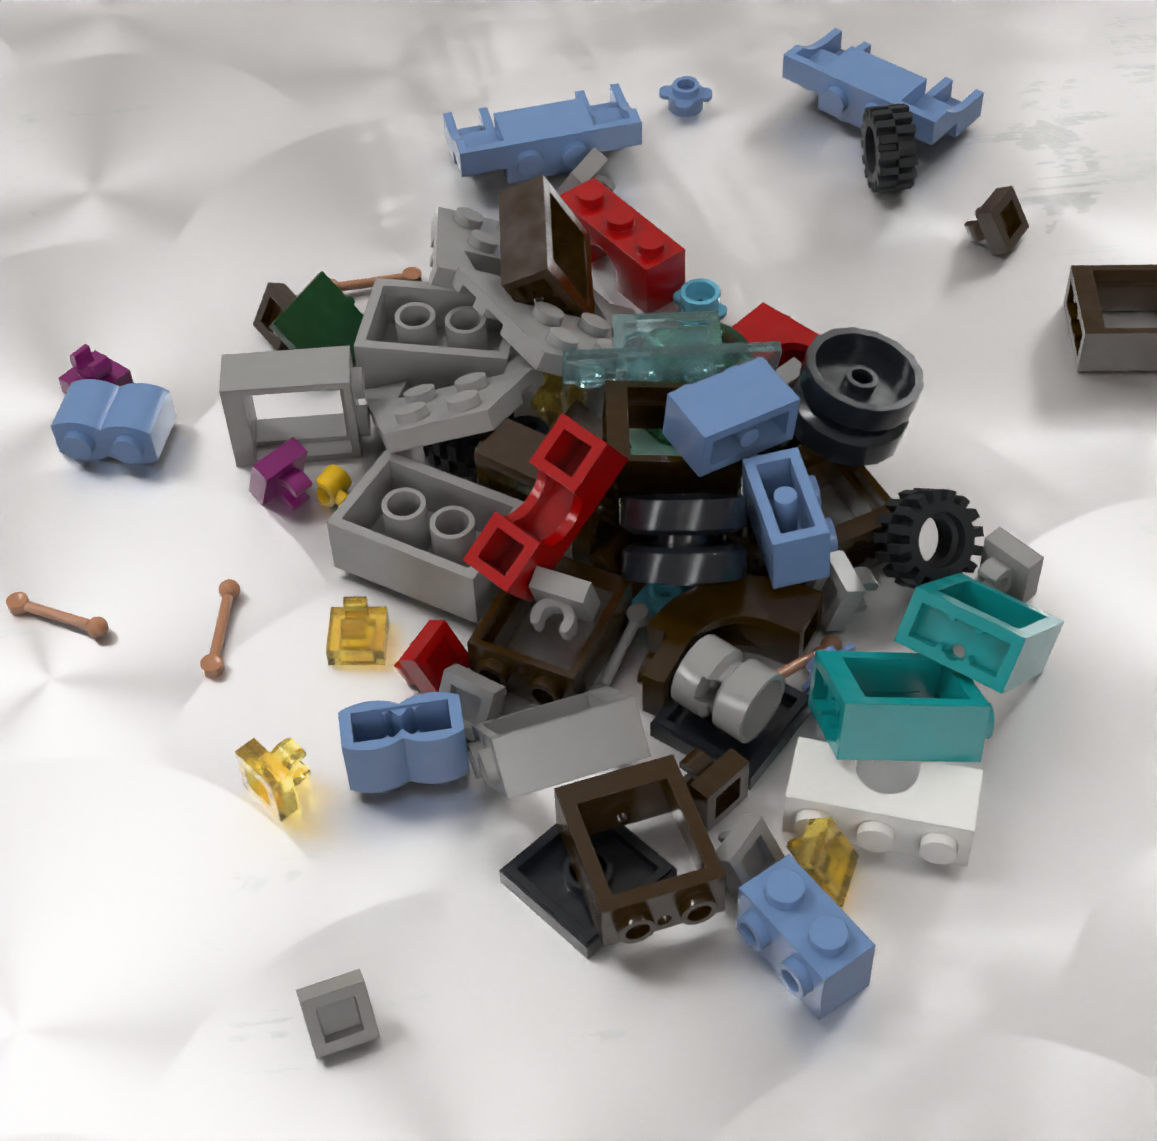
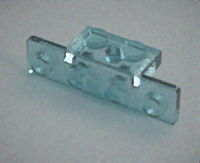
(663, 349)

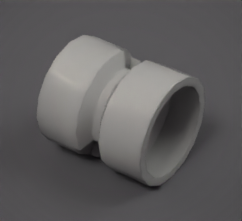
(721, 684)

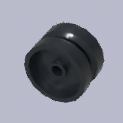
(856, 396)
(683, 544)

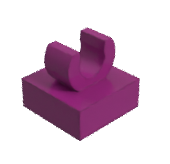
(94, 366)
(282, 475)

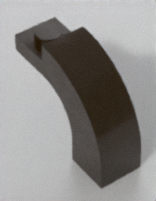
(741, 612)

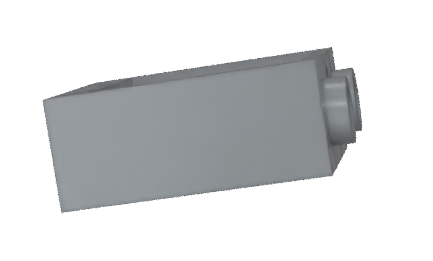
(287, 372)
(558, 742)

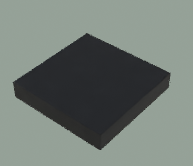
(688, 731)
(549, 887)

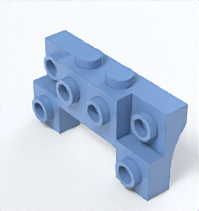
(857, 80)
(543, 137)

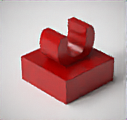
(430, 654)

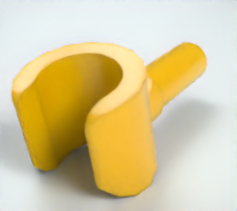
(333, 485)

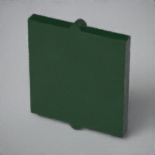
(319, 317)

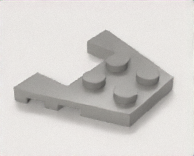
(465, 241)
(541, 330)
(430, 415)

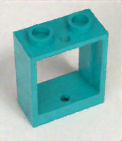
(1001, 635)
(897, 708)

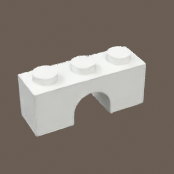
(925, 821)

